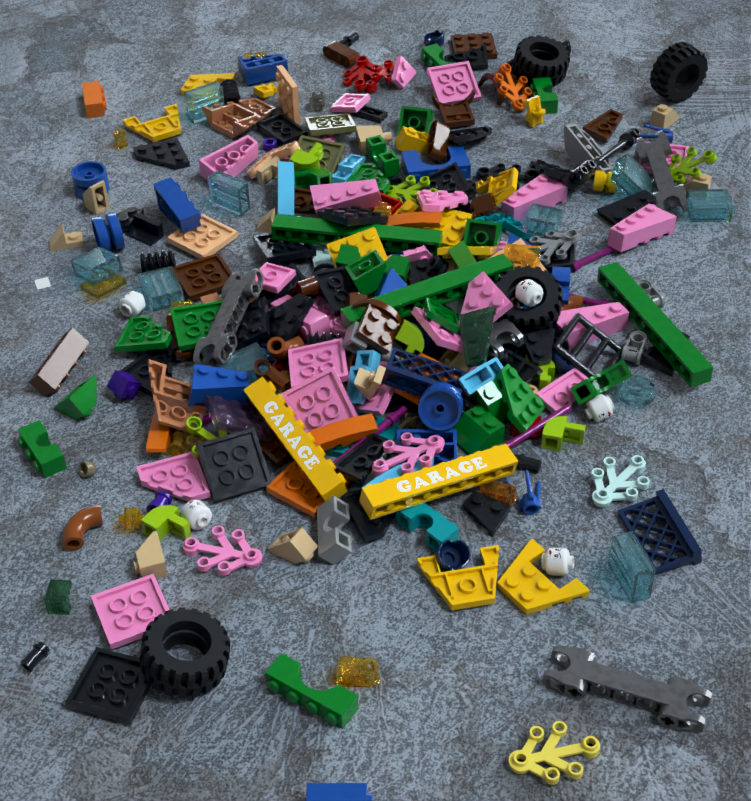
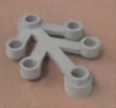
(550, 244)

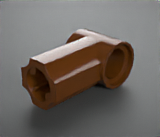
(278, 379)

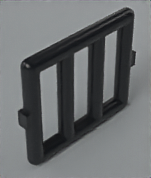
(591, 329)

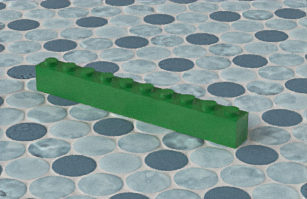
(324, 231)
(438, 288)
(656, 325)

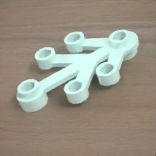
(604, 496)

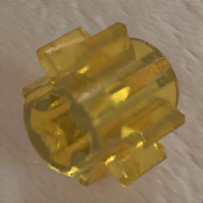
(384, 208)
(131, 518)

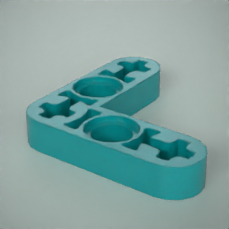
(508, 223)

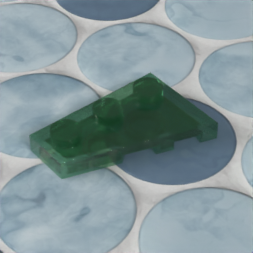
(475, 334)

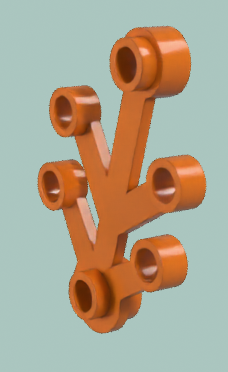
(517, 102)

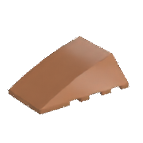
(238, 117)
(172, 398)

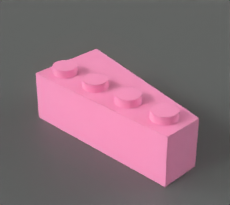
(231, 158)
(540, 190)
(346, 194)
(641, 227)
(607, 317)
(313, 321)

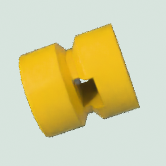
(603, 182)

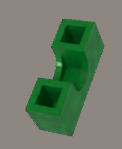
(543, 88)
(385, 161)
(45, 457)

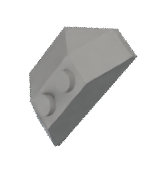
(583, 147)

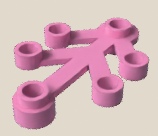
(431, 446)
(247, 557)

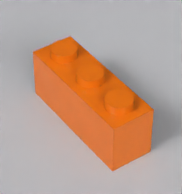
(94, 99)

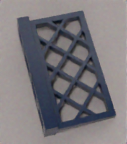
(413, 379)
(677, 528)

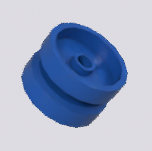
(88, 174)
(108, 233)
(436, 395)

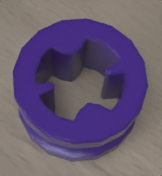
(269, 144)

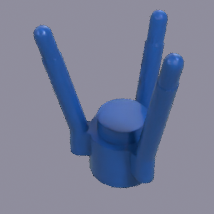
(667, 132)
(529, 503)

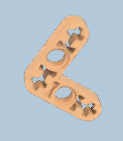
(283, 151)

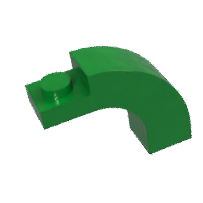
(309, 177)
(601, 382)

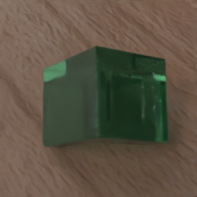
(57, 597)

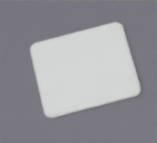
(42, 283)

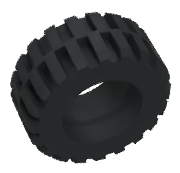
(541, 58)
(678, 72)
(538, 318)
(181, 676)

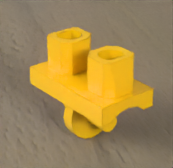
(534, 111)

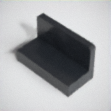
(146, 229)

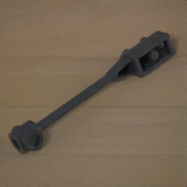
(588, 168)

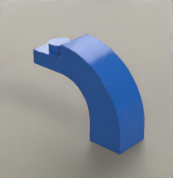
(562, 274)

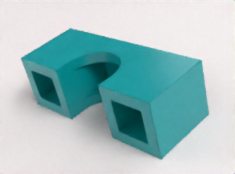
(424, 516)

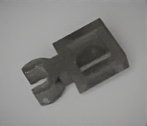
(317, 102)

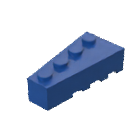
(176, 205)

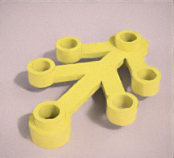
(552, 755)

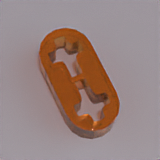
(500, 491)

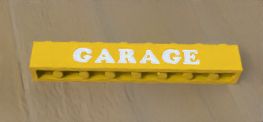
(295, 440)
(437, 481)

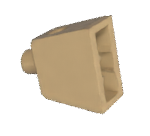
(364, 132)

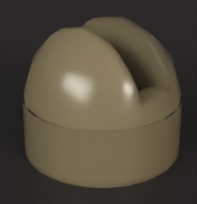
(87, 468)

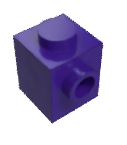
(123, 385)

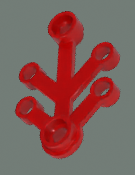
(361, 63)
(387, 66)

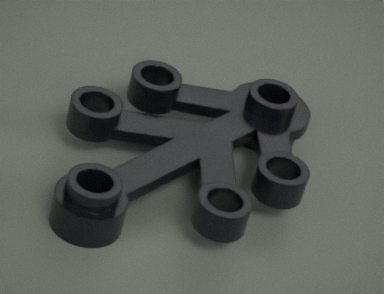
(485, 172)

